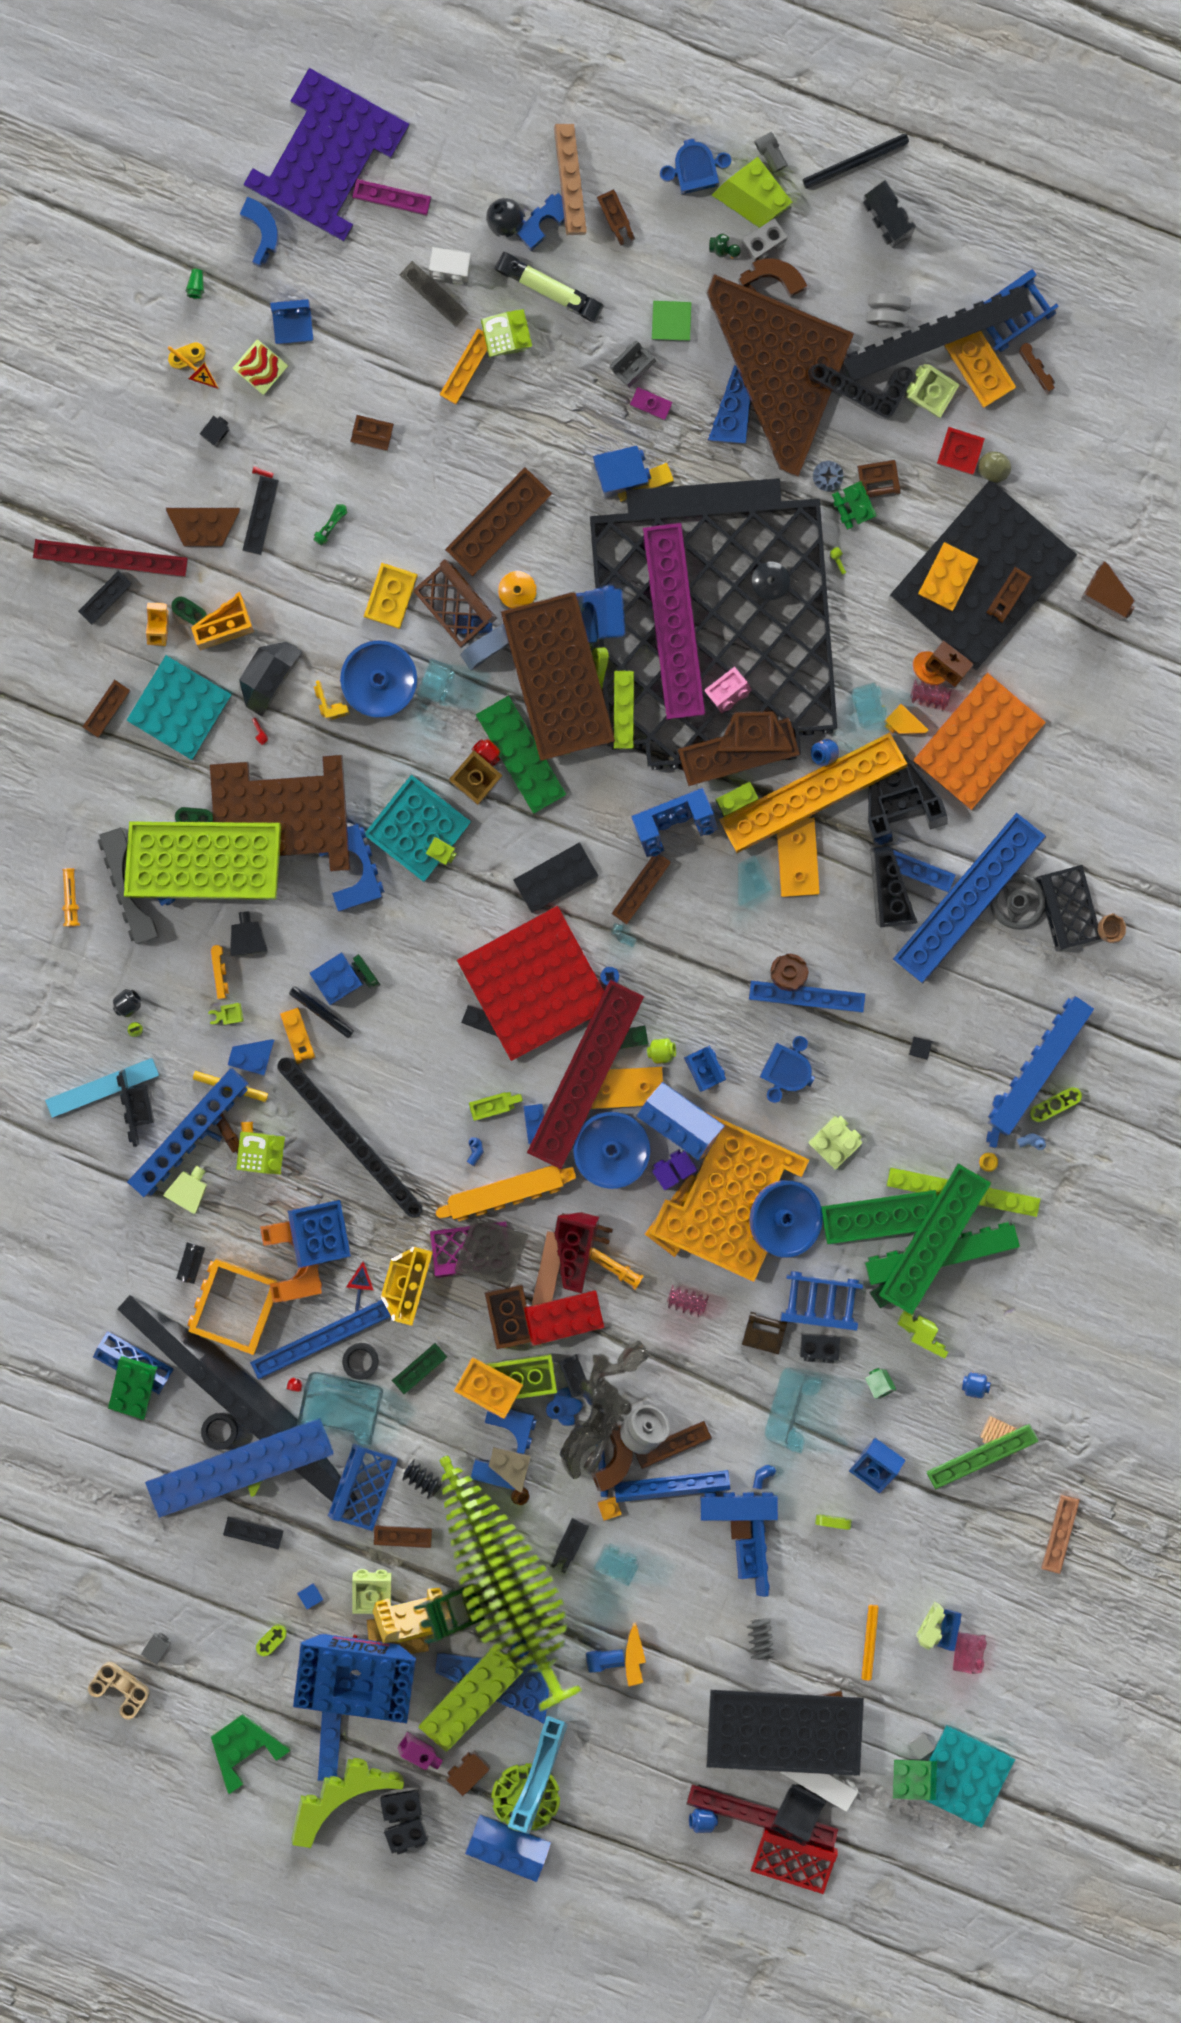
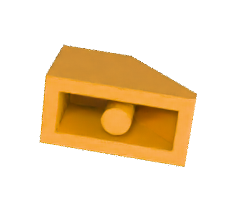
(904, 722)

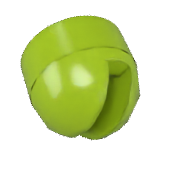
(136, 1033)

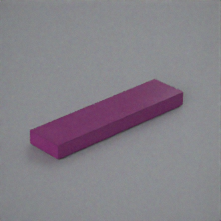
(392, 197)

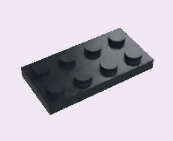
(555, 877)

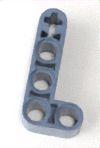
(485, 647)

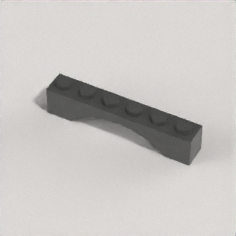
(115, 848)

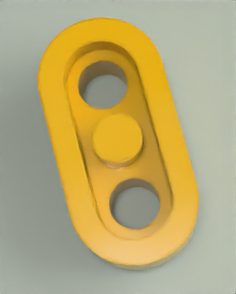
(186, 352)

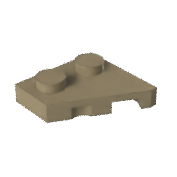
(510, 1466)

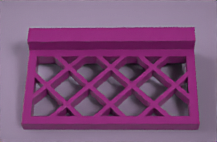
(448, 1269)

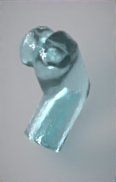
(621, 937)

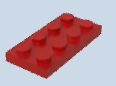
(564, 1317)

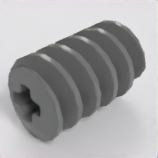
(761, 1639)

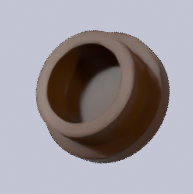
(520, 1498)

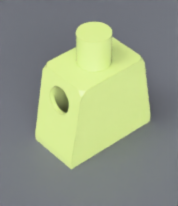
(188, 1190)

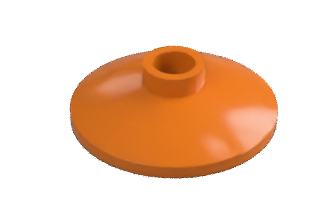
(923, 672)

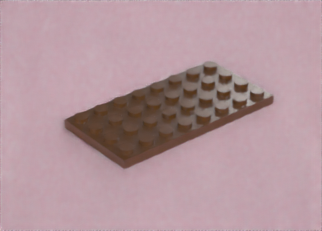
(557, 676)

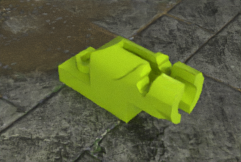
(923, 1333)

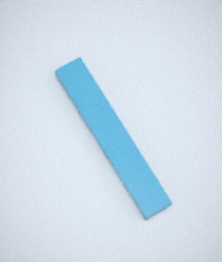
(100, 1088)

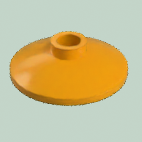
(514, 579)

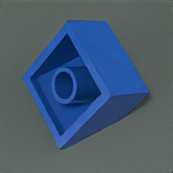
(877, 1465)

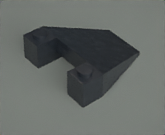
(902, 797)

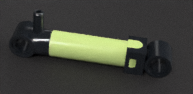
(572, 299)

